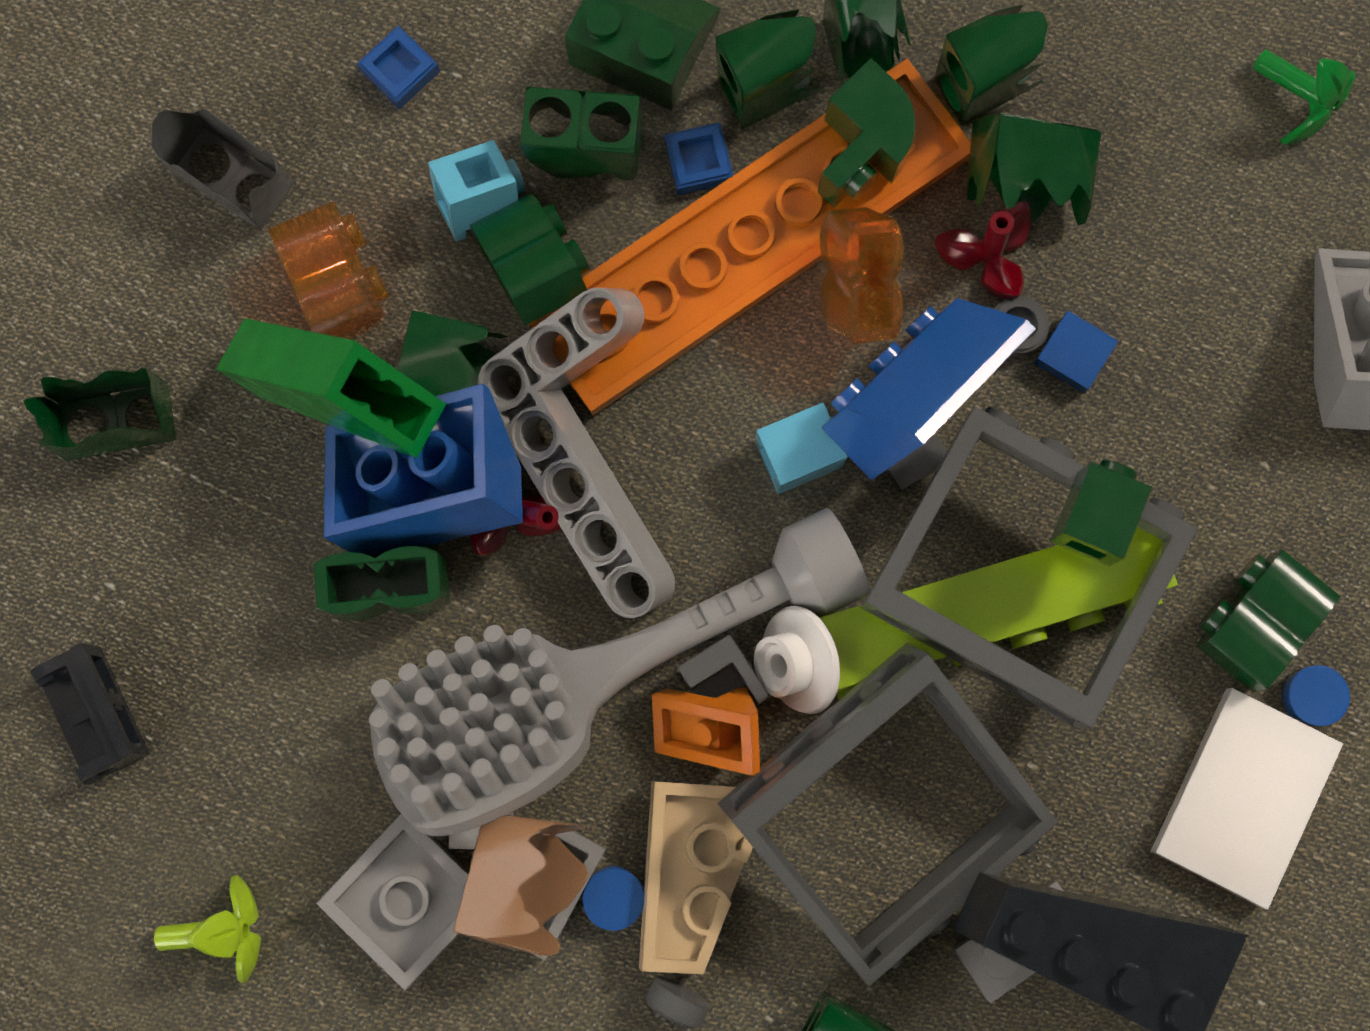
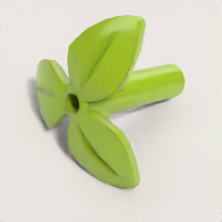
(220, 933)

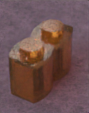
(862, 263)
(328, 271)

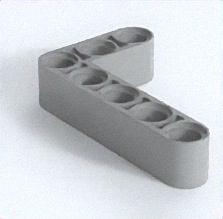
(573, 447)

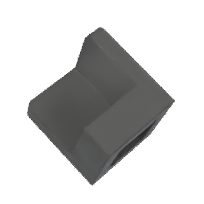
(721, 671)

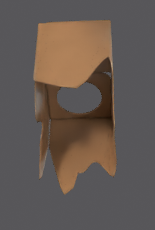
(519, 886)

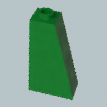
(332, 383)

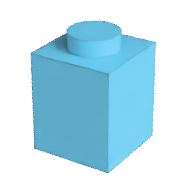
(799, 449)

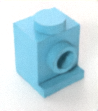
(474, 185)

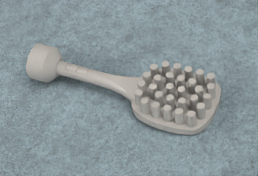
(517, 712)

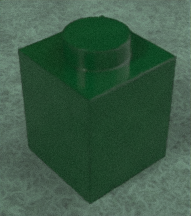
(1102, 512)

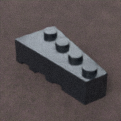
(1126, 957)

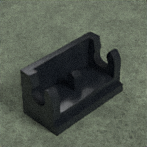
(91, 711)

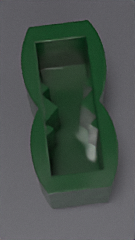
(531, 258)
(365, 587)
(1266, 619)

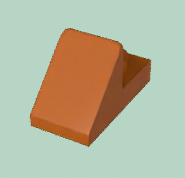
(708, 729)

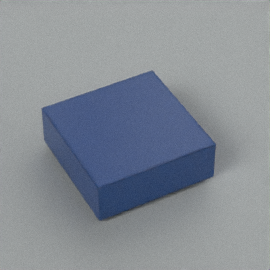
(398, 67)
(698, 158)
(1076, 352)

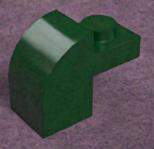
(879, 126)

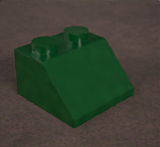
(641, 43)

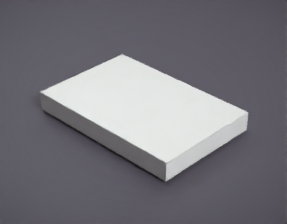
(1247, 798)

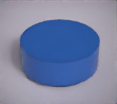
(1316, 695)
(613, 898)

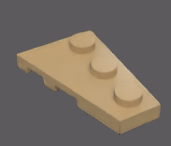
(688, 876)

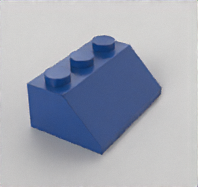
(922, 382)
(454, 489)

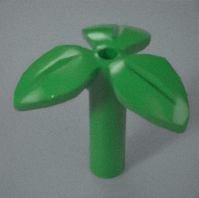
(1322, 93)

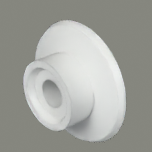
(798, 660)

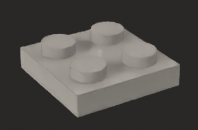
(400, 901)

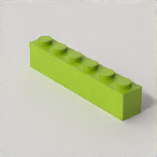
(1000, 603)

